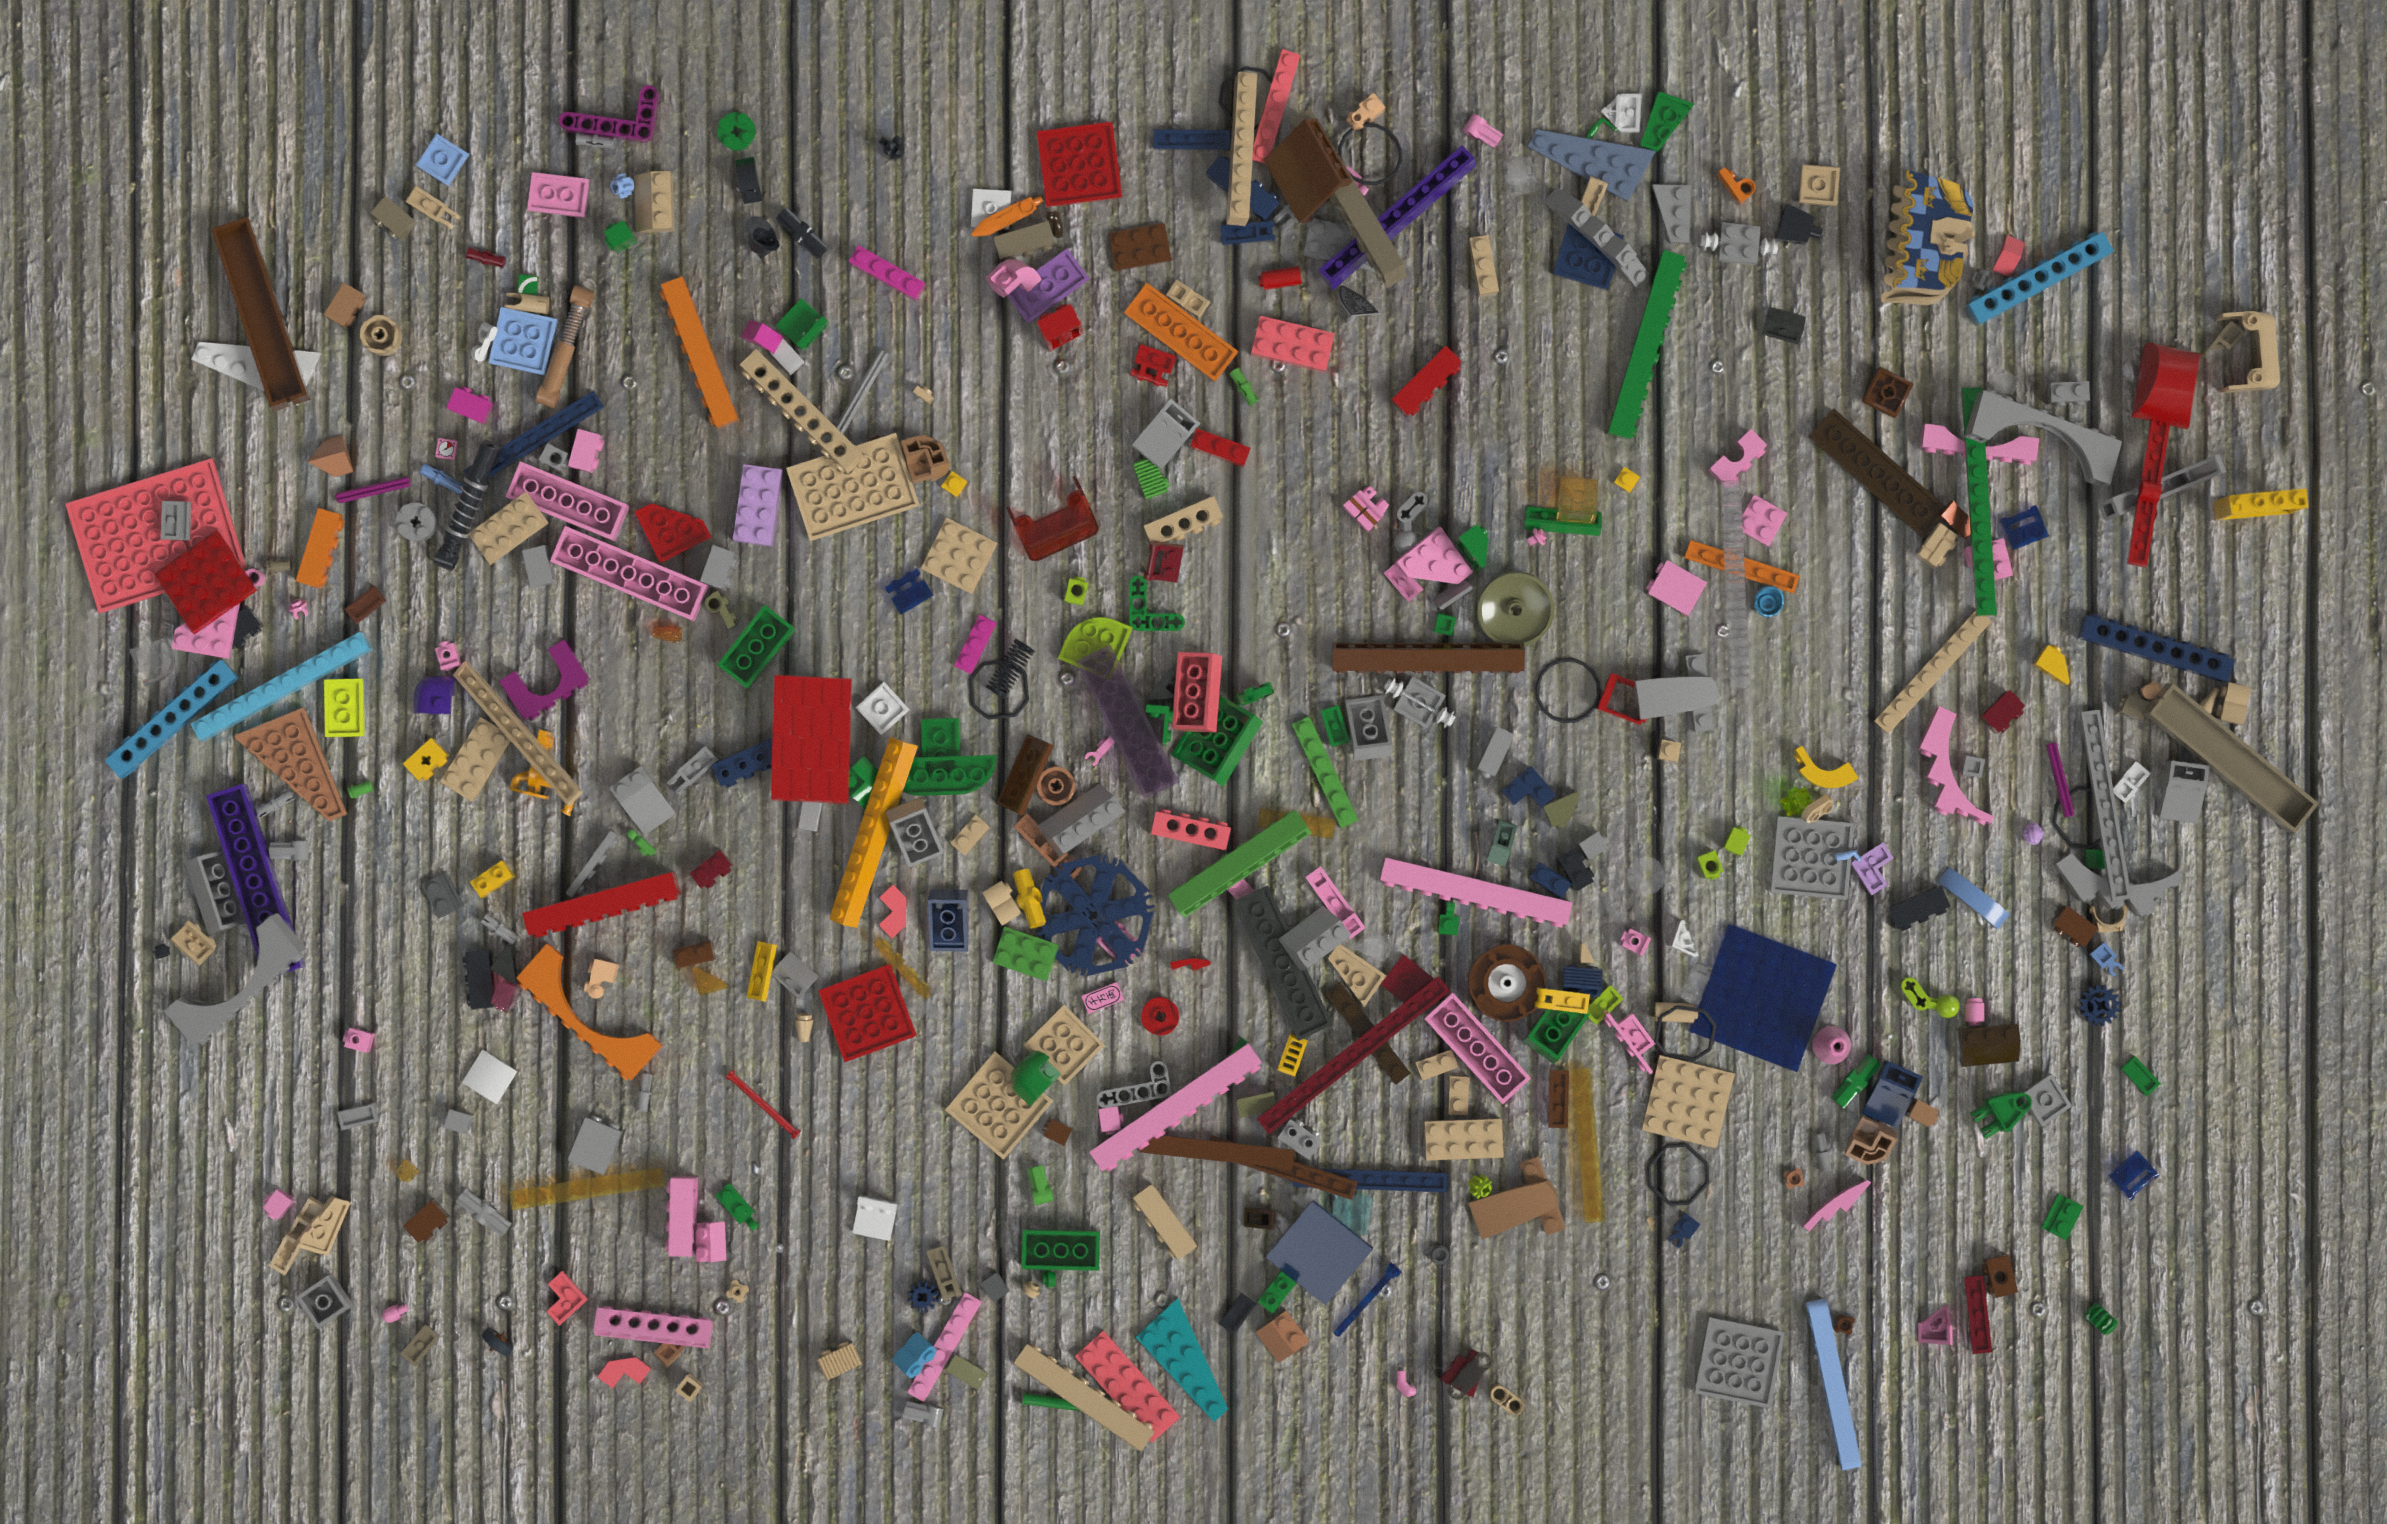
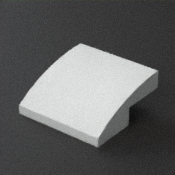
(489, 1076)

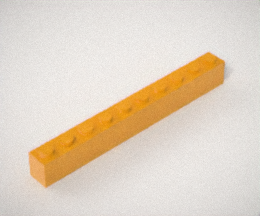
(872, 832)

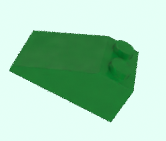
(1554, 1032)

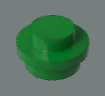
(1049, 1279)

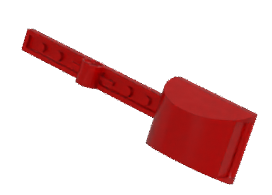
(2165, 399)

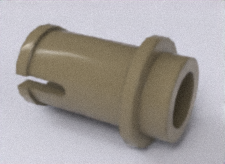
(278, 566)

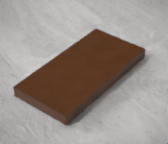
(1025, 774)

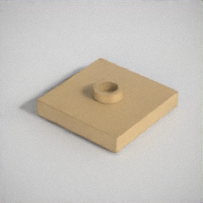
(1819, 185)

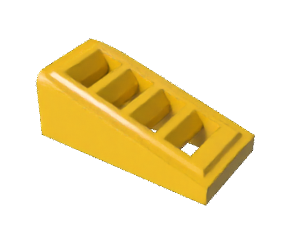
(1296, 1064)

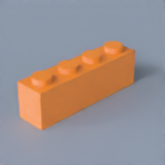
(320, 548)

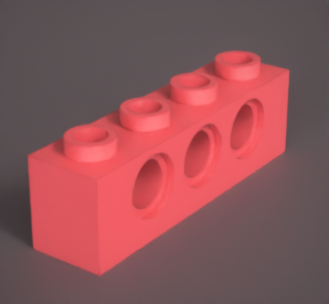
(1160, 829)

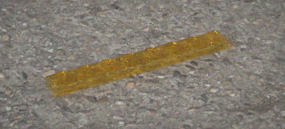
(1587, 1145)
(587, 1188)

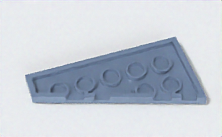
(1610, 162)

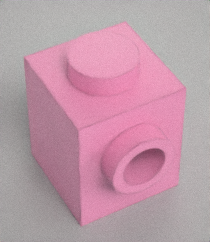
(358, 1039)
(1110, 1120)
(277, 1204)

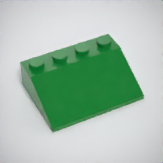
(1219, 751)

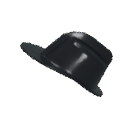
(761, 236)

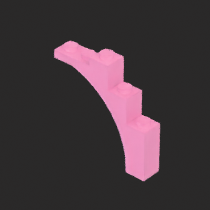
(1936, 743)

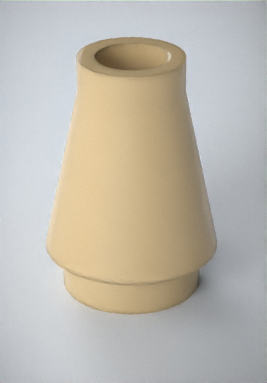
(803, 1026)

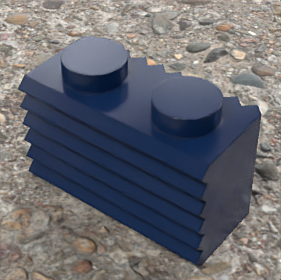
(1550, 880)
(1582, 980)

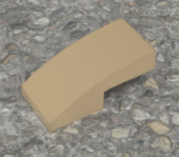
(1188, 298)

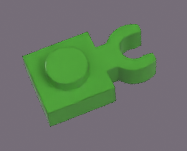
(644, 847)

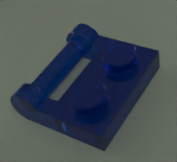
(2025, 534)
(2129, 1170)

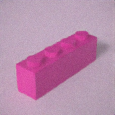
(887, 273)

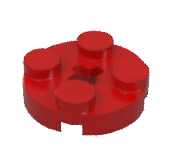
(1164, 1006)

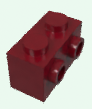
(711, 869)

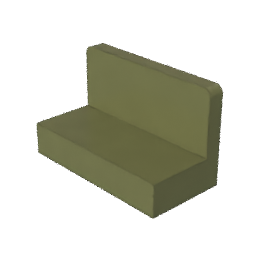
(1255, 1104)

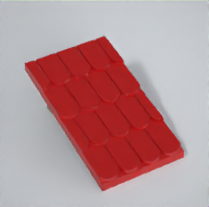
(811, 739)

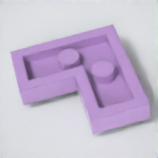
(1868, 867)

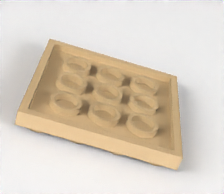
(1687, 1101)
(994, 1109)

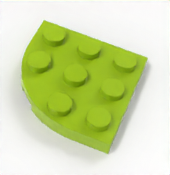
(1093, 636)

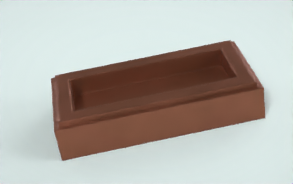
(1956, 519)
(365, 605)

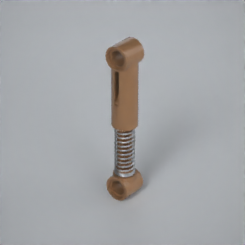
(550, 389)

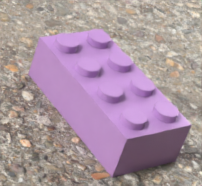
(758, 505)

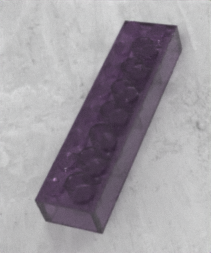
(1127, 721)

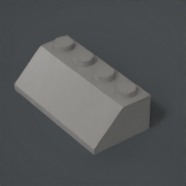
(1080, 819)
(215, 892)

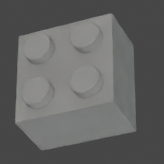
(720, 568)
(324, 1301)

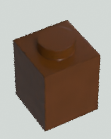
(1057, 1131)

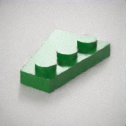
(1663, 120)

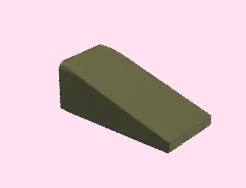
(966, 1371)

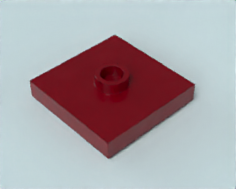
(1405, 979)

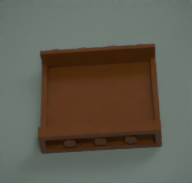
(1307, 169)

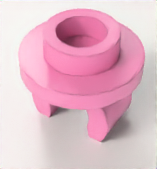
(1539, 536)
(298, 605)

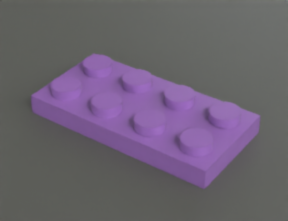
(1059, 279)

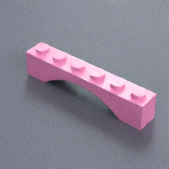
(1939, 438)

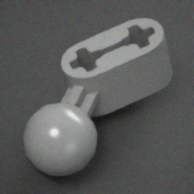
(1406, 538)

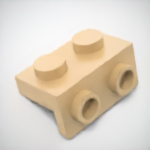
(194, 943)

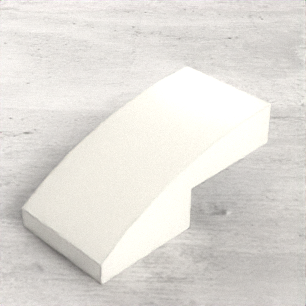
(2130, 781)

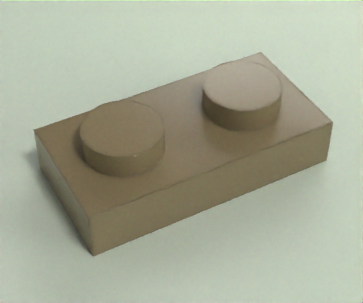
(420, 1345)

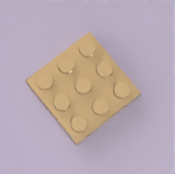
(959, 555)
(1066, 1042)

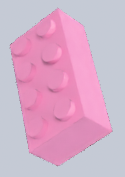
(683, 1216)

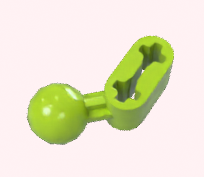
(1945, 1006)

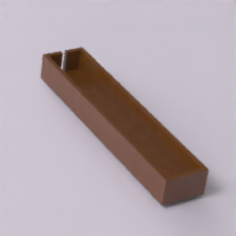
(260, 314)

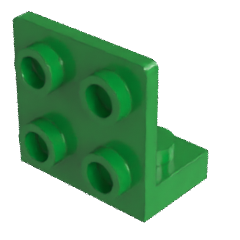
(802, 324)
(1156, 712)

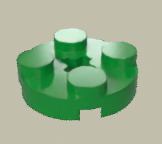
(745, 137)
(1254, 694)

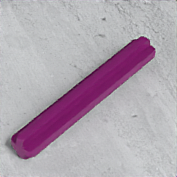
(374, 489)
(2060, 779)

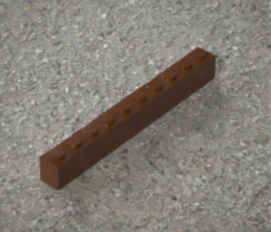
(1428, 657)

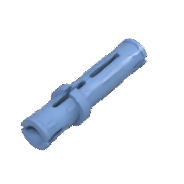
(441, 478)

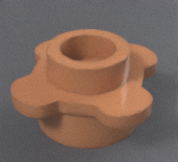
(1793, 1183)

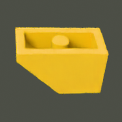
(2053, 664)

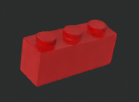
(1220, 448)

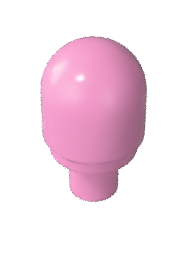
(394, 1313)

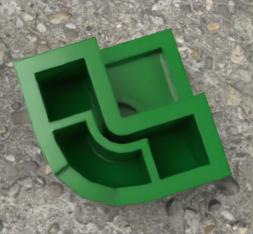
(861, 781)
(1033, 1076)

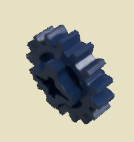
(2104, 998)

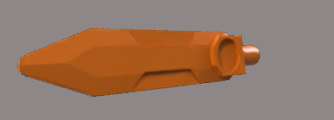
(1007, 216)

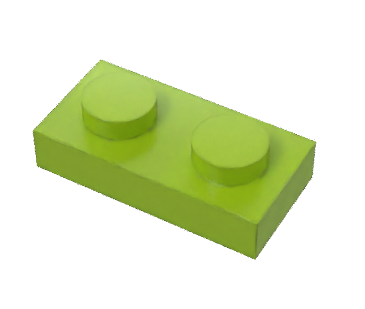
(1608, 1000)

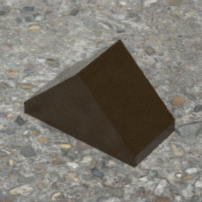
(1259, 1218)

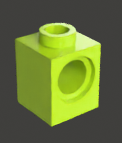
(1080, 599)
(1737, 840)
(1703, 859)

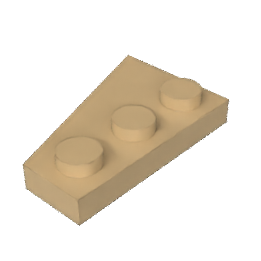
(1356, 972)
(324, 1227)

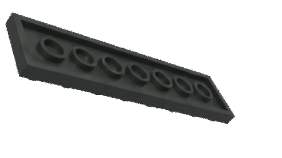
(1292, 986)

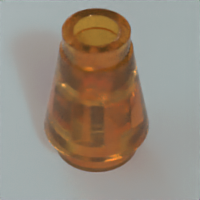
(668, 633)

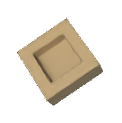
(924, 394)

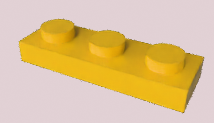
(761, 971)

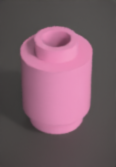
(1974, 1011)

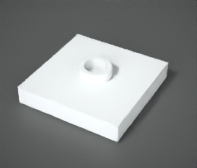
(988, 203)
(882, 708)

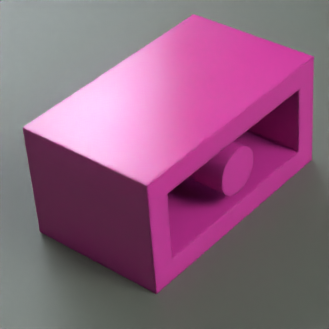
(470, 405)

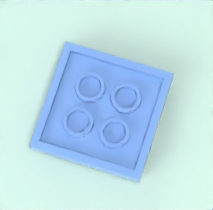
(523, 341)

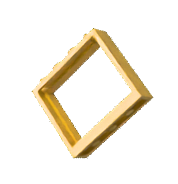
(2260, 504)

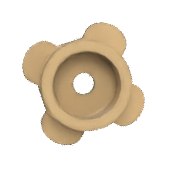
(743, 1289)

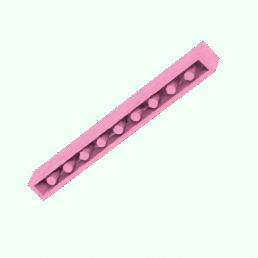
(1475, 891)
(1175, 1107)

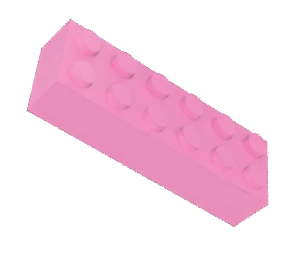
(569, 501)
(1477, 1048)

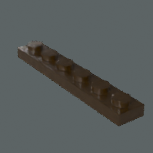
(1361, 1024)

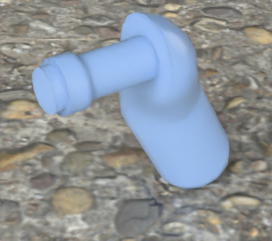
(1846, 855)

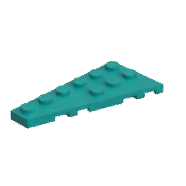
(1178, 1351)

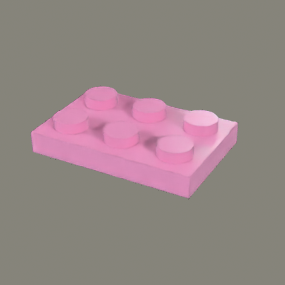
(558, 195)

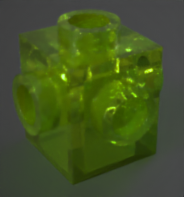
(1796, 801)

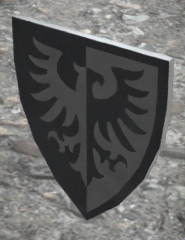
(1355, 304)

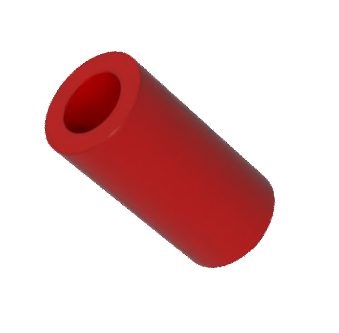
(1280, 278)

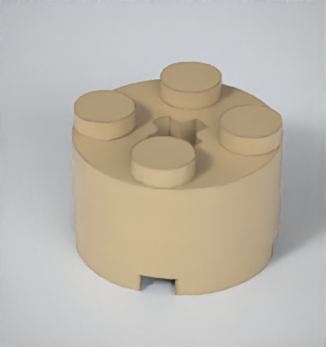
(376, 325)

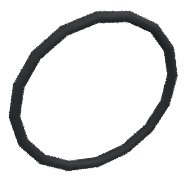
(1396, 142)
(1597, 687)

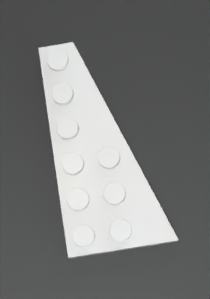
(239, 362)

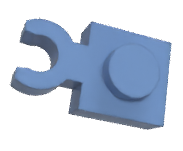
(2105, 957)

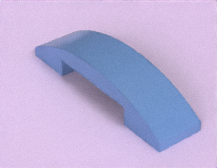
(1973, 897)

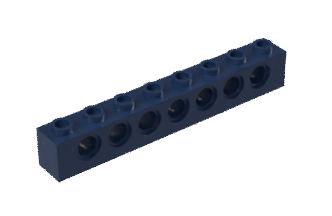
(2089, 633)

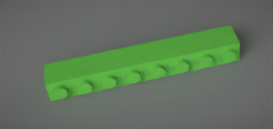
(1239, 863)

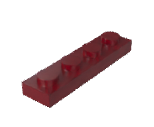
(1977, 1314)

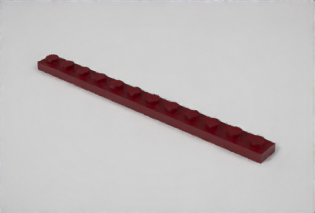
(1353, 1054)

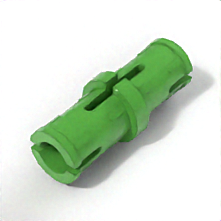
(1244, 386)

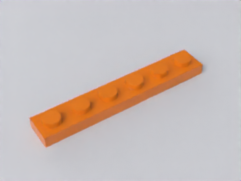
(1753, 570)

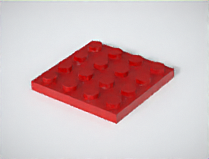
(1079, 164)
(205, 582)
(867, 1013)

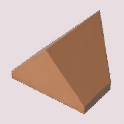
(332, 457)

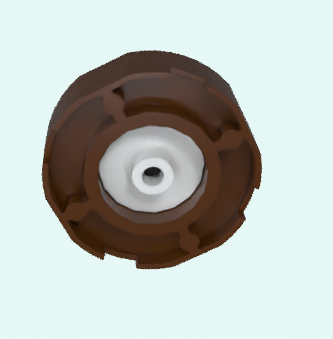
(1488, 977)

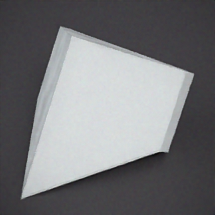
(1681, 940)

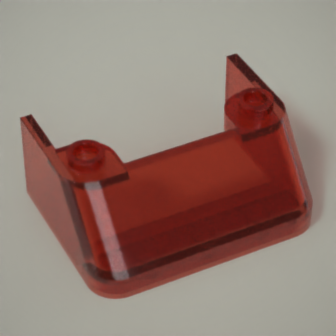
(1057, 529)

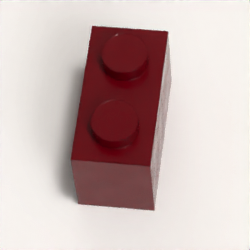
(2002, 712)

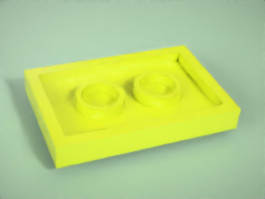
(344, 708)

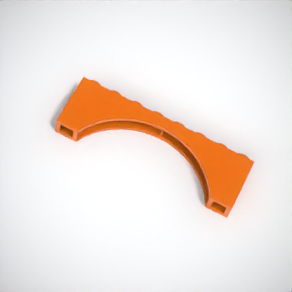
(543, 979)

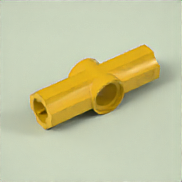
(1029, 898)

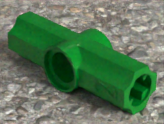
(1855, 1081)

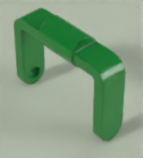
(1595, 127)

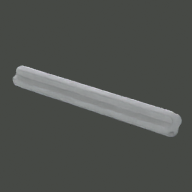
(861, 391)

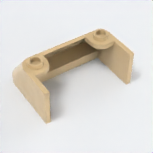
(2267, 374)

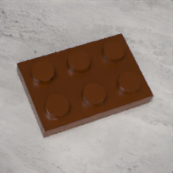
(1140, 247)

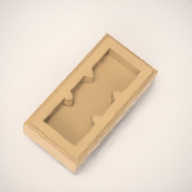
(1593, 194)

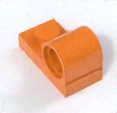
(1728, 179)

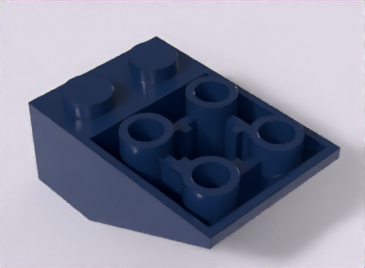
(1892, 1094)

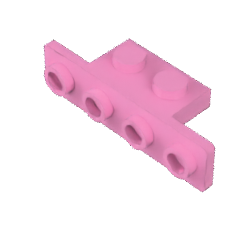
(1634, 1035)

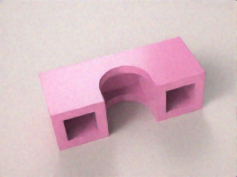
(1750, 446)

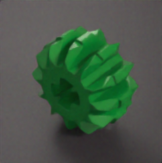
(2101, 1319)

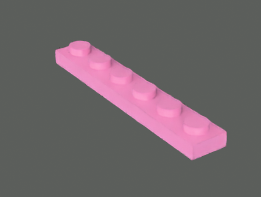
(945, 1346)

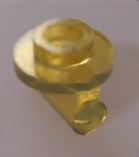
(407, 1171)

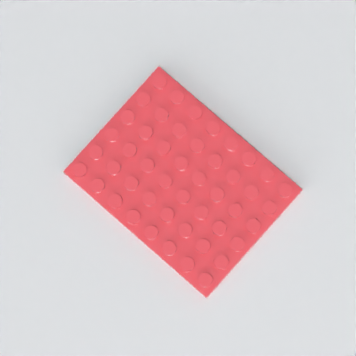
(122, 531)

